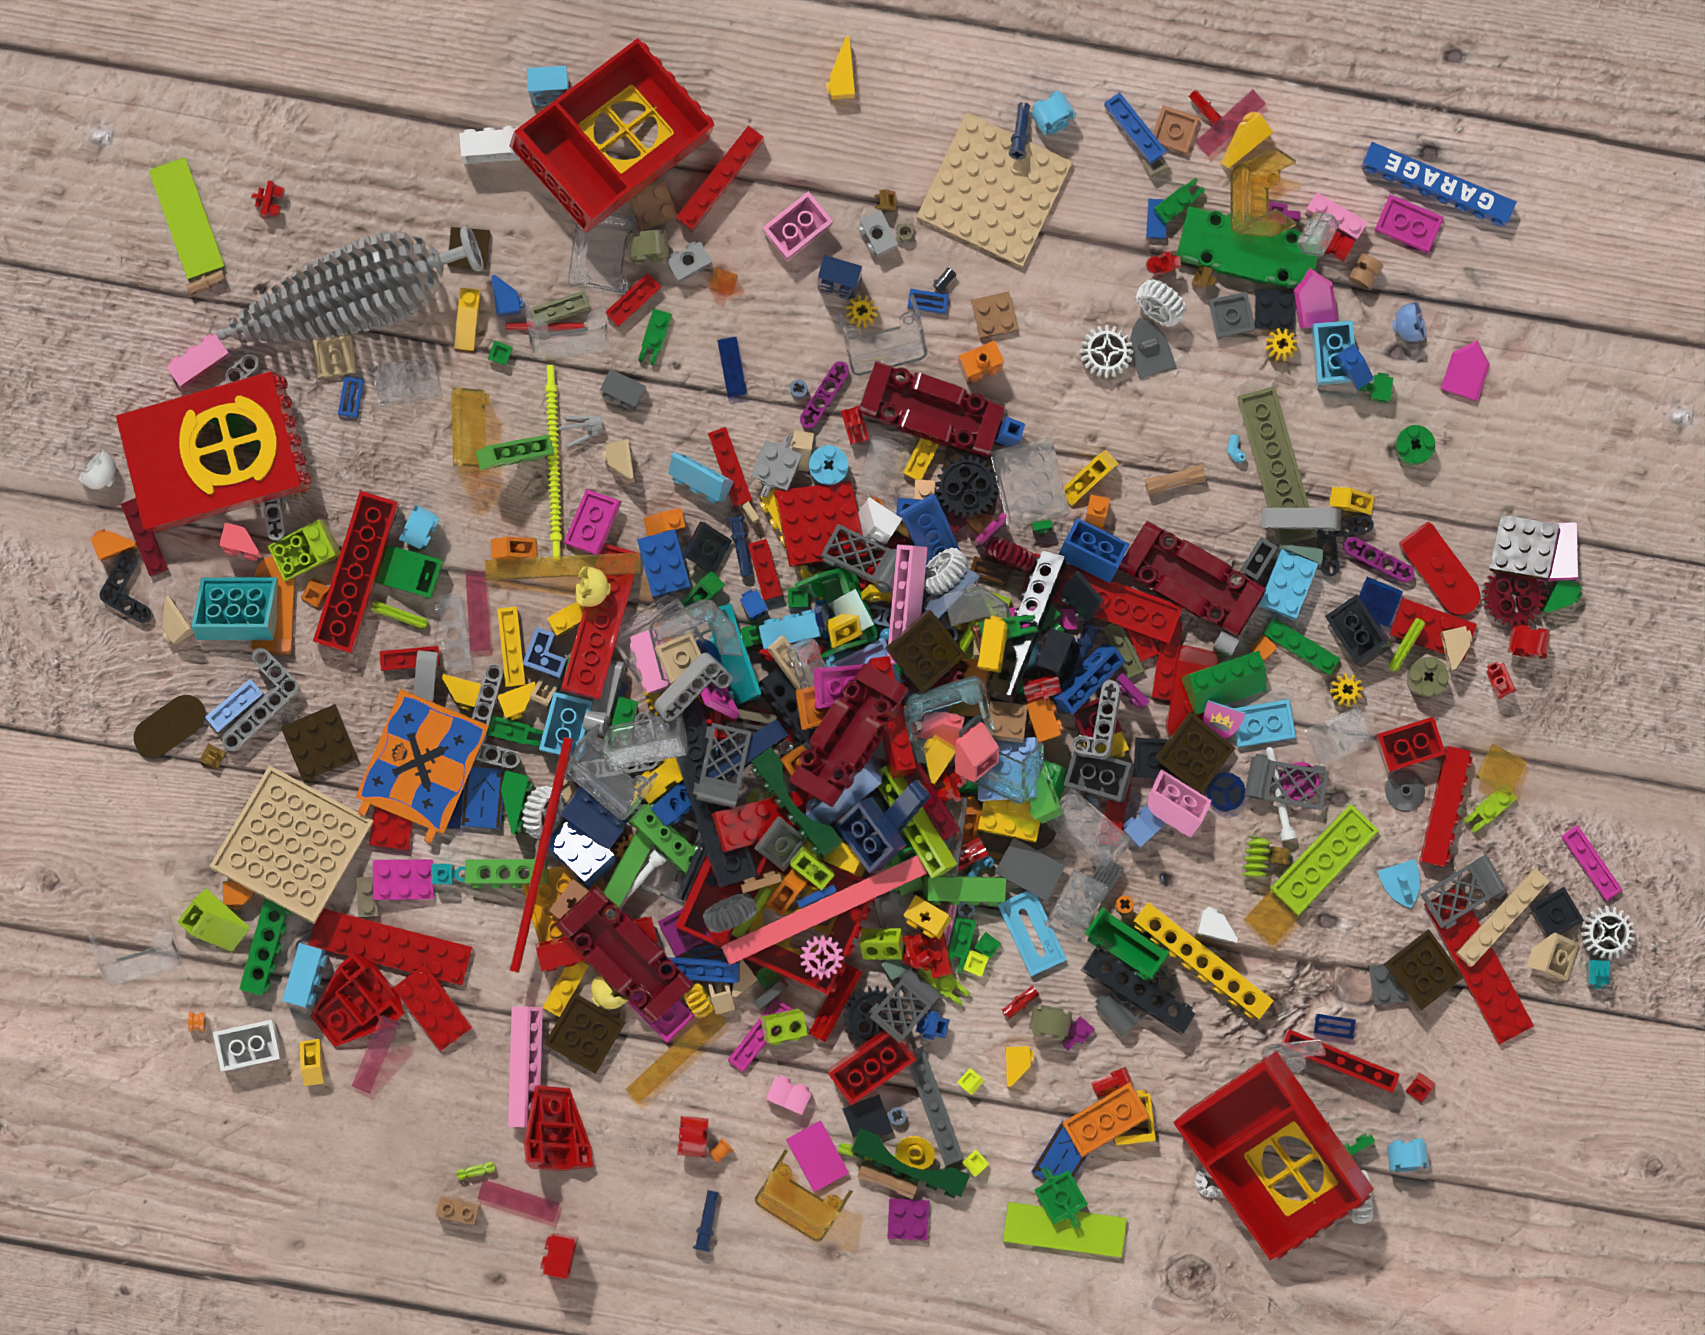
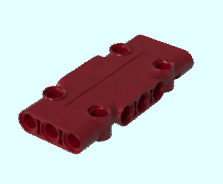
(931, 409)
(1192, 578)
(848, 735)
(624, 954)

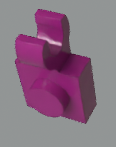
(1295, 215)
(1079, 1032)

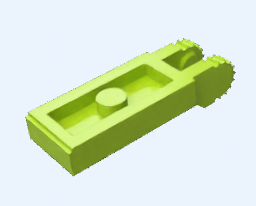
(1490, 808)
(944, 985)

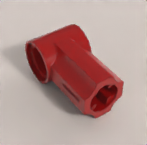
(1111, 1082)

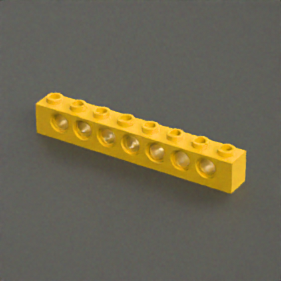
(1261, 1000)

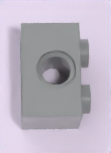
(877, 222)
(680, 270)

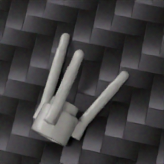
(592, 423)

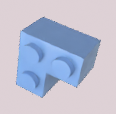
(539, 656)
(1142, 827)

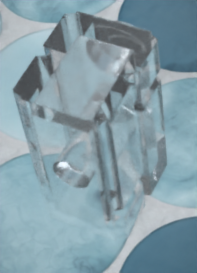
(1318, 234)

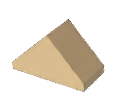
(803, 444)
(545, 689)
(747, 979)

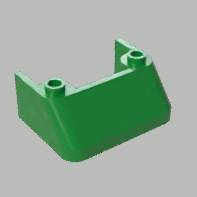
(831, 586)
(1126, 944)

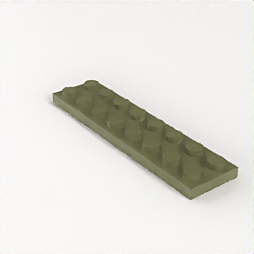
(1274, 458)

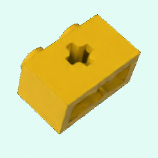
(920, 908)

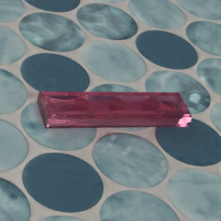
(1229, 122)
(477, 611)
(375, 1054)
(518, 1200)

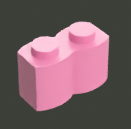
(789, 1095)

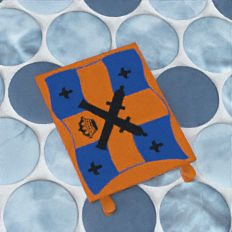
(421, 762)

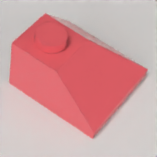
(943, 725)

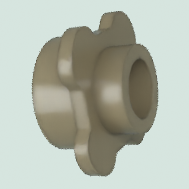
(901, 229)

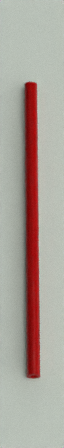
(541, 855)

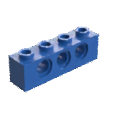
(1088, 678)

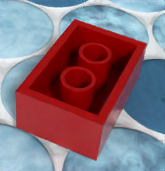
(1410, 744)
(559, 1255)

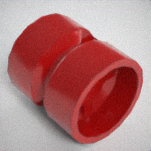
(1340, 246)

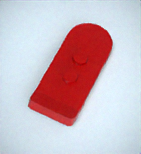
(1441, 570)
(1188, 661)

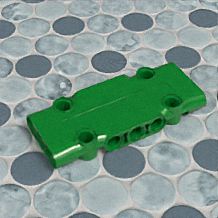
(1241, 255)

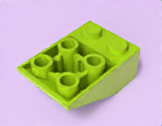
(305, 549)
(213, 921)

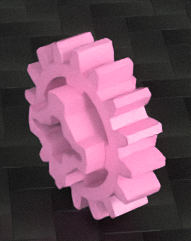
(812, 957)

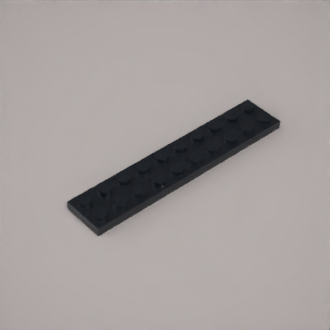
(729, 866)

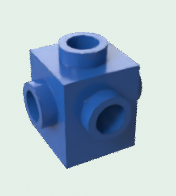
(932, 1026)

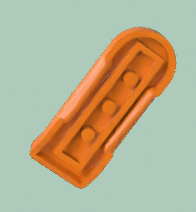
(285, 598)

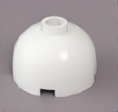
(99, 472)

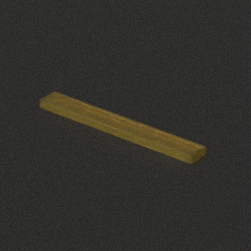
(562, 566)

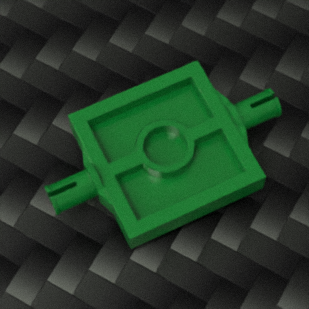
(1061, 1197)

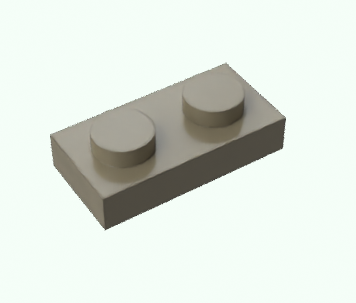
(748, 715)
(366, 905)

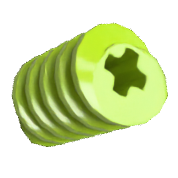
(1256, 857)

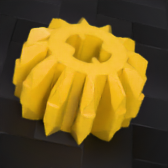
(857, 306)
(1286, 351)
(1347, 683)
(698, 1001)

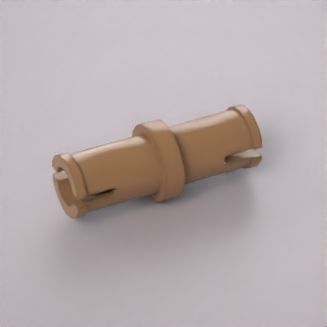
(206, 283)

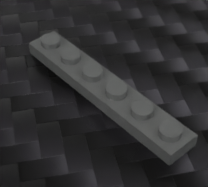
(935, 1108)

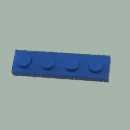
(1135, 128)
(706, 969)

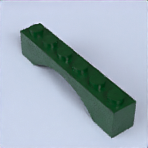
(820, 836)
(947, 1178)

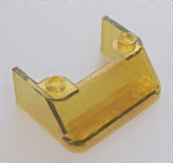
(1250, 194)
(468, 427)
(798, 1205)

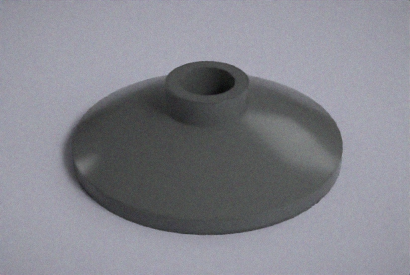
(1395, 794)

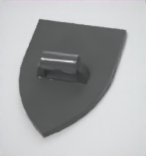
(1150, 349)

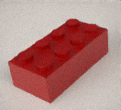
(871, 1065)

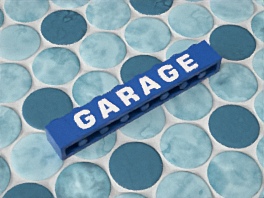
(1439, 184)

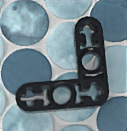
(1330, 538)
(119, 596)

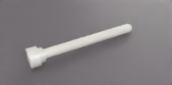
(1287, 832)
(656, 859)

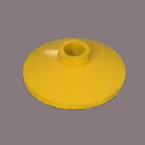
(919, 1158)

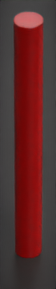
(551, 327)

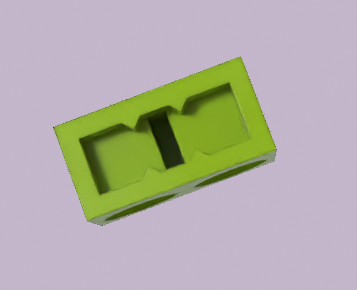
(882, 943)
(784, 1021)

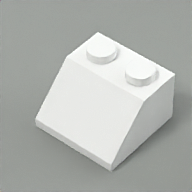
(877, 521)
(1215, 926)

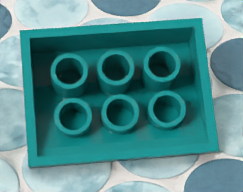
(236, 608)
(744, 683)

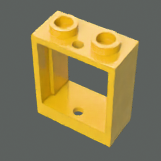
(993, 644)
(1150, 1136)

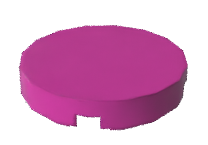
(1298, 776)

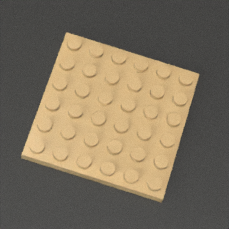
(991, 196)
(291, 844)

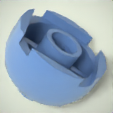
(1409, 323)

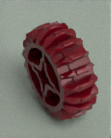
(1010, 554)

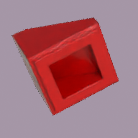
(1420, 1087)

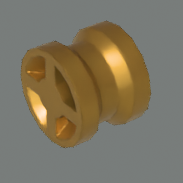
(1279, 855)

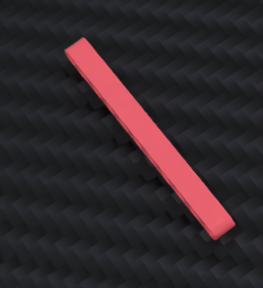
(824, 910)

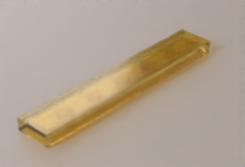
(675, 1056)

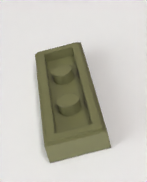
(561, 308)
(1117, 637)

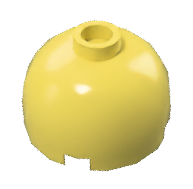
(592, 587)
(605, 994)

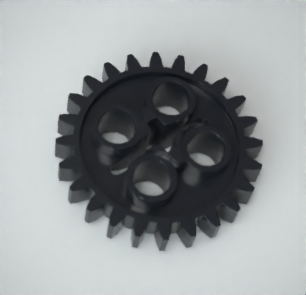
(981, 496)
(857, 1016)

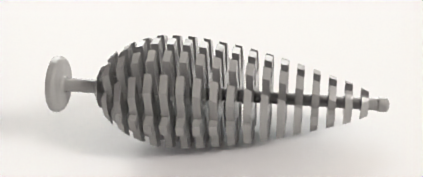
(318, 303)

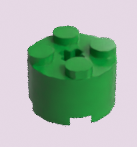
(1425, 441)

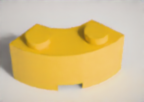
(667, 779)

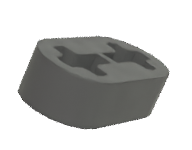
(769, 995)

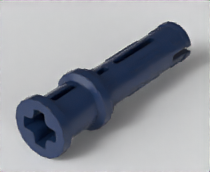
(1019, 138)
(739, 536)
(1085, 643)
(705, 1230)

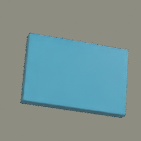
(1265, 724)

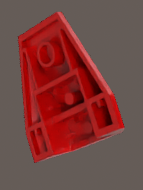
(355, 1001)
(555, 1132)

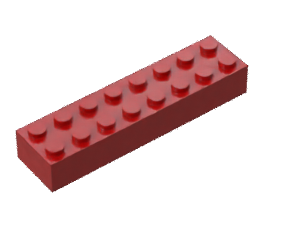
(356, 572)

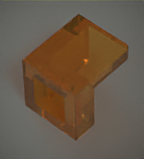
(723, 281)
(979, 524)

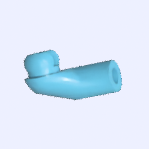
(1233, 450)

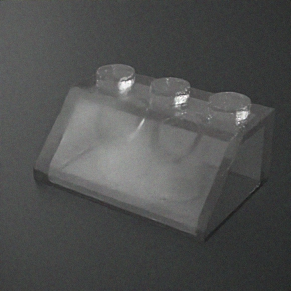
(883, 469)

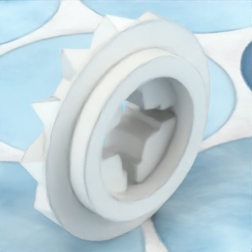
(1200, 1182)

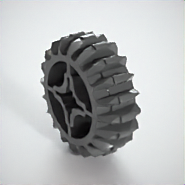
(730, 912)

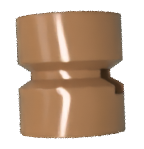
(1364, 274)

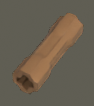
(1174, 480)
(874, 1175)

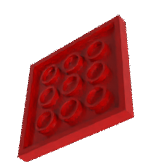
(810, 518)

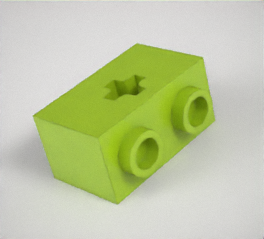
(812, 868)

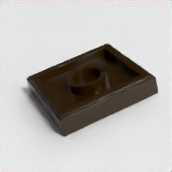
(482, 238)

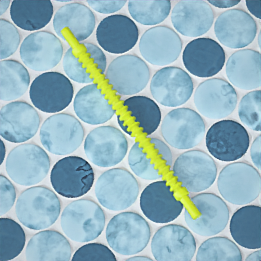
(551, 388)

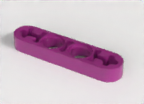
(826, 396)
(1379, 557)

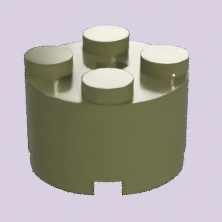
(648, 246)
(1416, 676)
(1050, 1021)

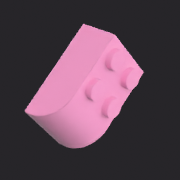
(797, 226)
(1177, 804)

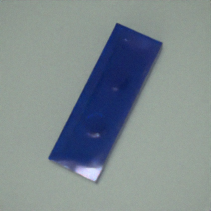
(732, 367)

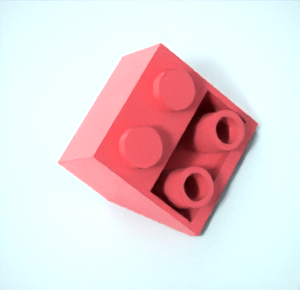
(237, 541)
(976, 753)

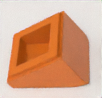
(315, 593)
(1265, 647)

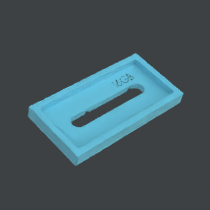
(1049, 941)

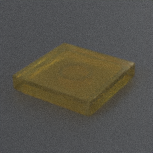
(1501, 769)
(1271, 918)

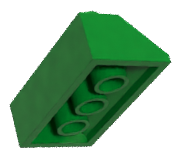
(1226, 681)

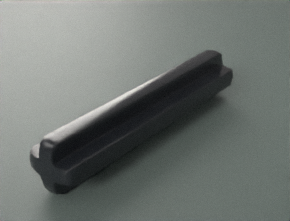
(692, 873)

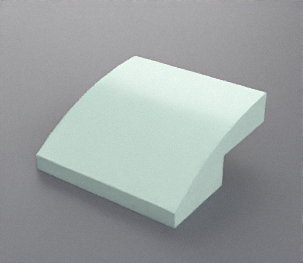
(852, 604)

